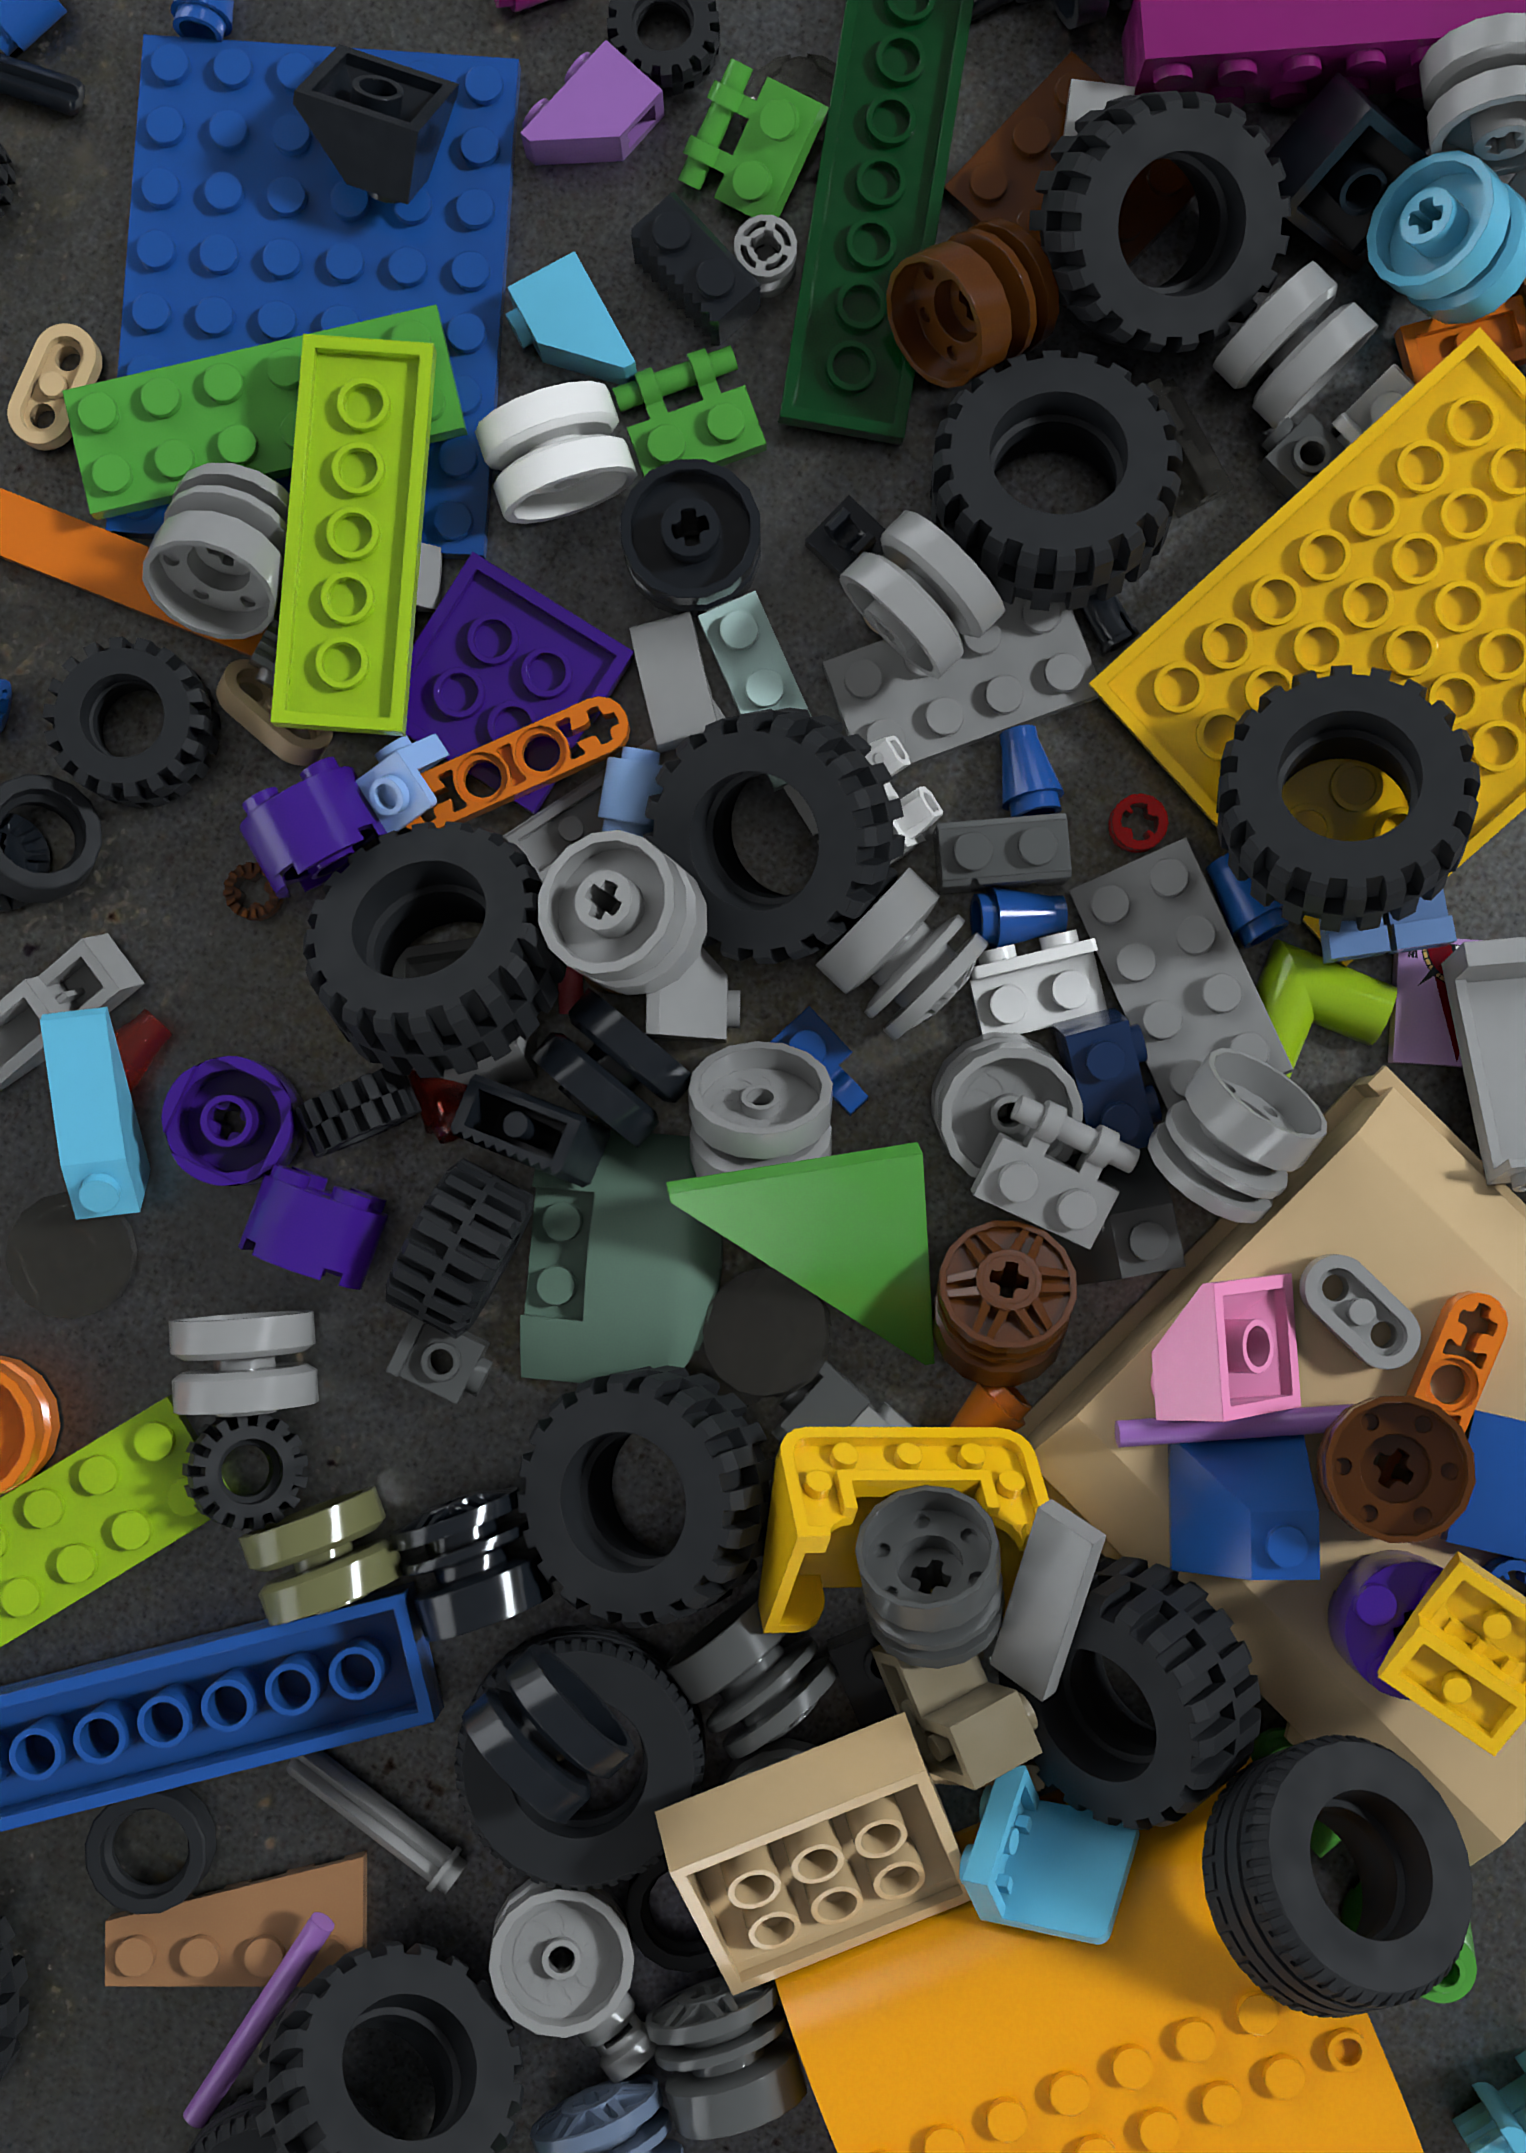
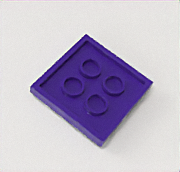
(502, 661)

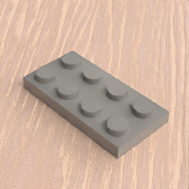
(1007, 678)
(1175, 966)

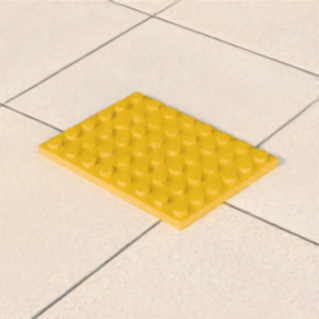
(1382, 561)

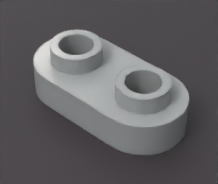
(1358, 1309)

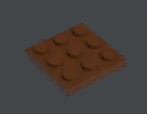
(1006, 168)

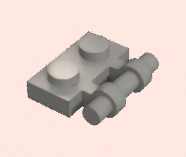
(1046, 1189)

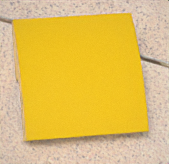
(1465, 1654)

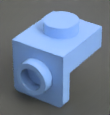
(395, 784)

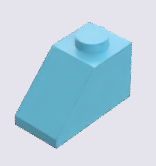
(569, 322)

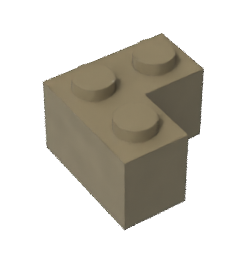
(960, 1720)

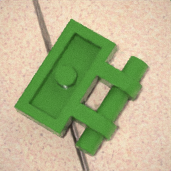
(769, 150)
(714, 429)

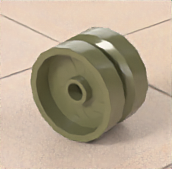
(325, 1563)

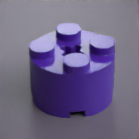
(309, 826)
(201, 1138)
(312, 1228)
(1374, 1603)

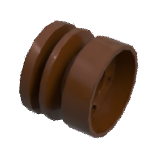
(972, 302)
(994, 1336)
(1433, 1455)

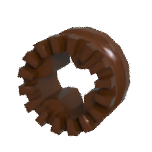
(236, 897)

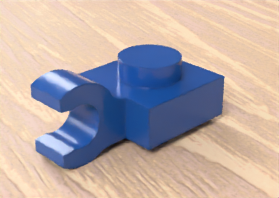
(814, 1036)

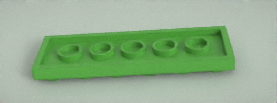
(234, 407)

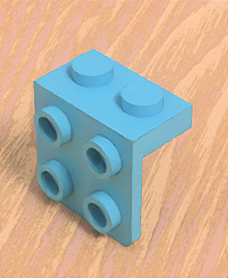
(1045, 1863)

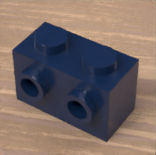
(1104, 1061)

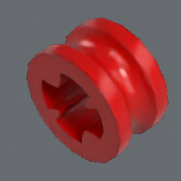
(1152, 810)

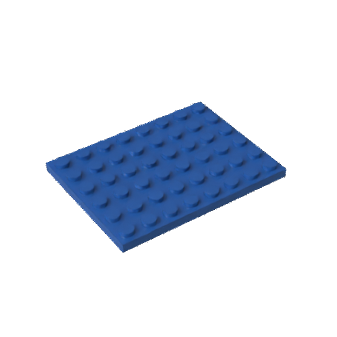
(259, 239)

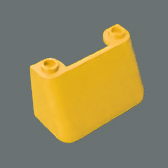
(835, 1477)

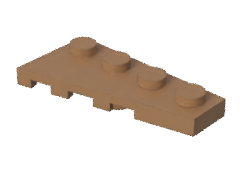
(241, 1930)

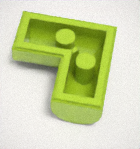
(1305, 991)

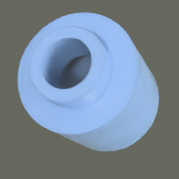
(627, 789)

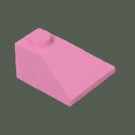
(1229, 1353)

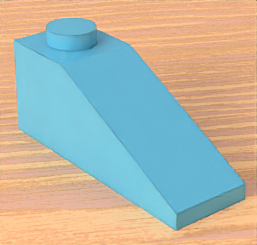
(93, 1115)

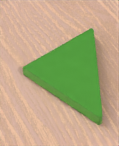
(836, 1227)

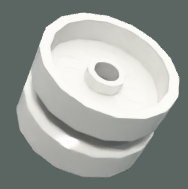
(555, 452)

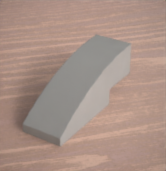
(84, 977)

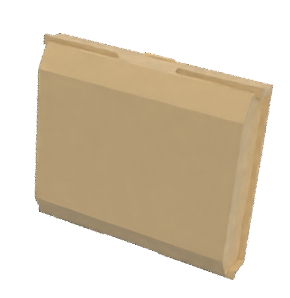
(1425, 1224)

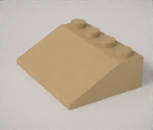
(814, 1854)

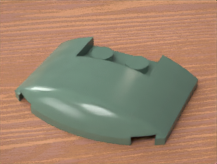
(617, 1267)

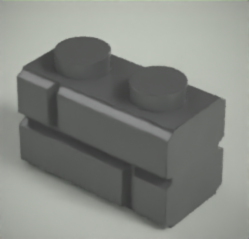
(1002, 853)

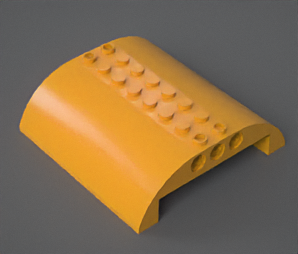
(1071, 2046)

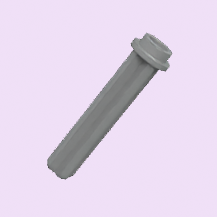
(379, 1819)

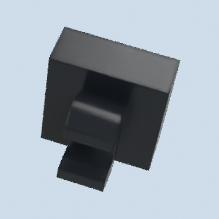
(845, 536)

